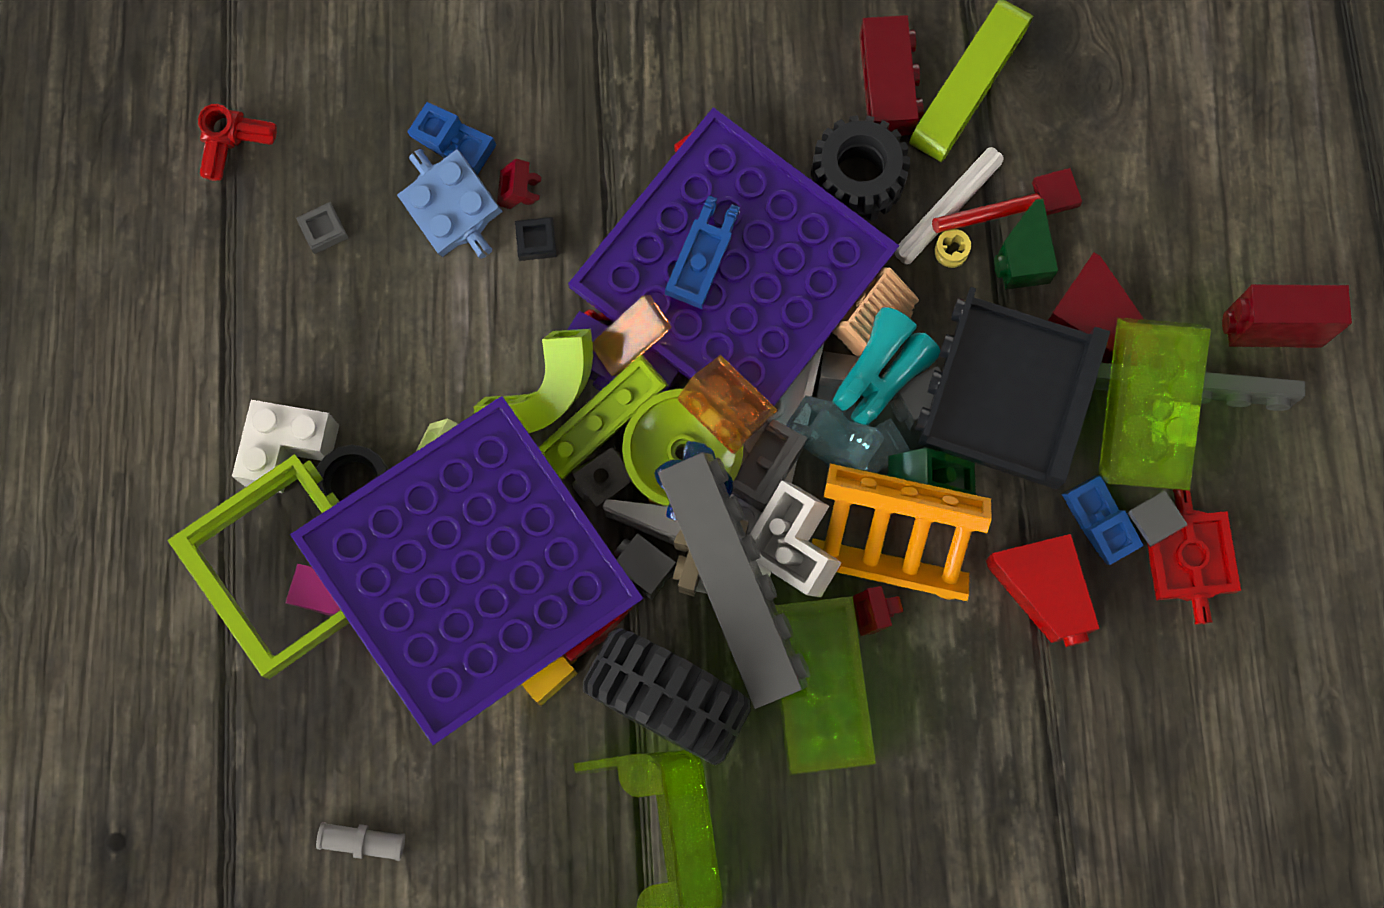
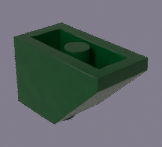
(1028, 251)
(934, 469)

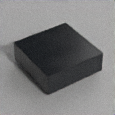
(535, 239)

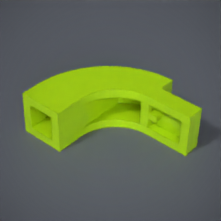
(567, 371)

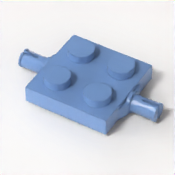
(450, 203)

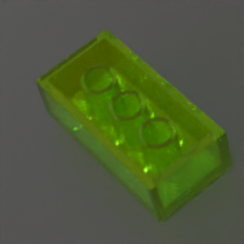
(1154, 403)
(829, 719)

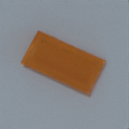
(631, 335)

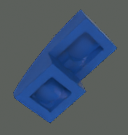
(445, 133)
(1101, 520)

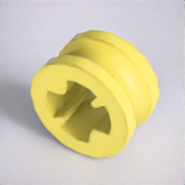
(956, 258)

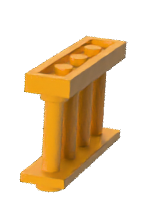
(907, 498)

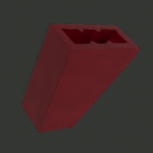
(1095, 301)

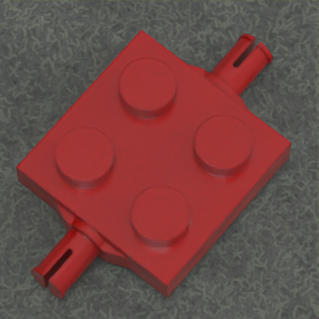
(1195, 560)

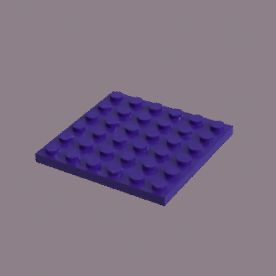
(784, 278)
(466, 569)

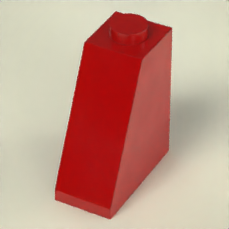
(1048, 587)

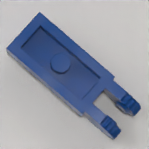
(701, 256)

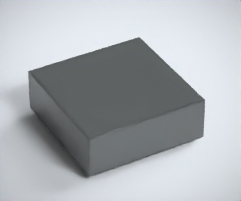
(322, 228)
(1157, 518)

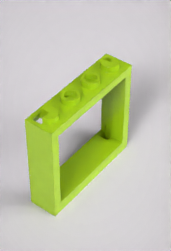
(186, 547)

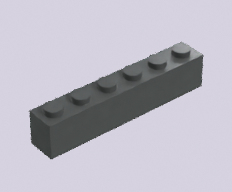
(733, 579)

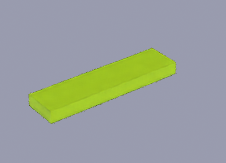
(602, 417)

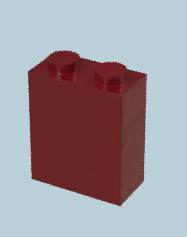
(1287, 316)

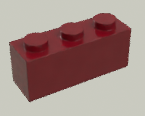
(890, 72)

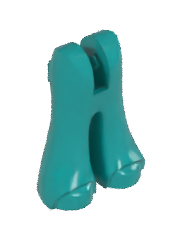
(887, 335)

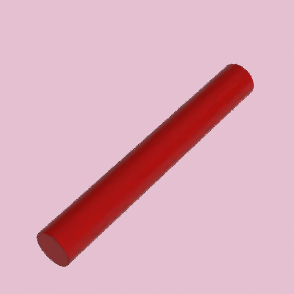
(983, 213)

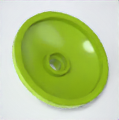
(655, 435)

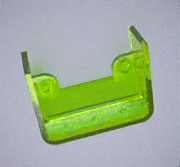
(684, 820)

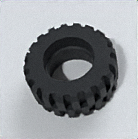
(667, 695)

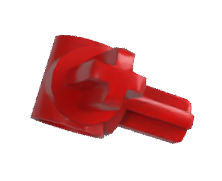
(237, 129)

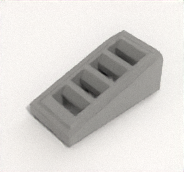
(644, 518)

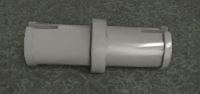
(360, 841)

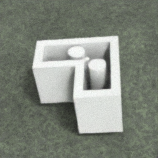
(277, 433)
(784, 540)

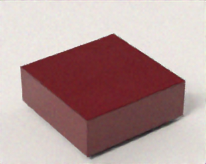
(1057, 191)

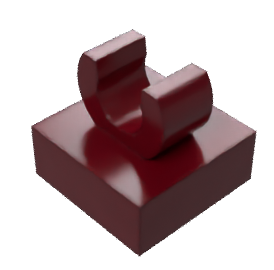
(514, 182)
(875, 611)

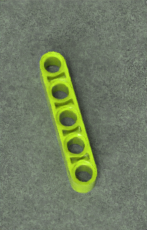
(970, 80)

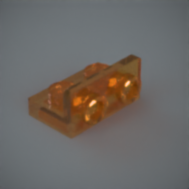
(726, 403)

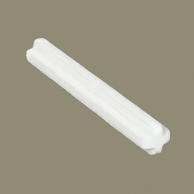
(950, 203)

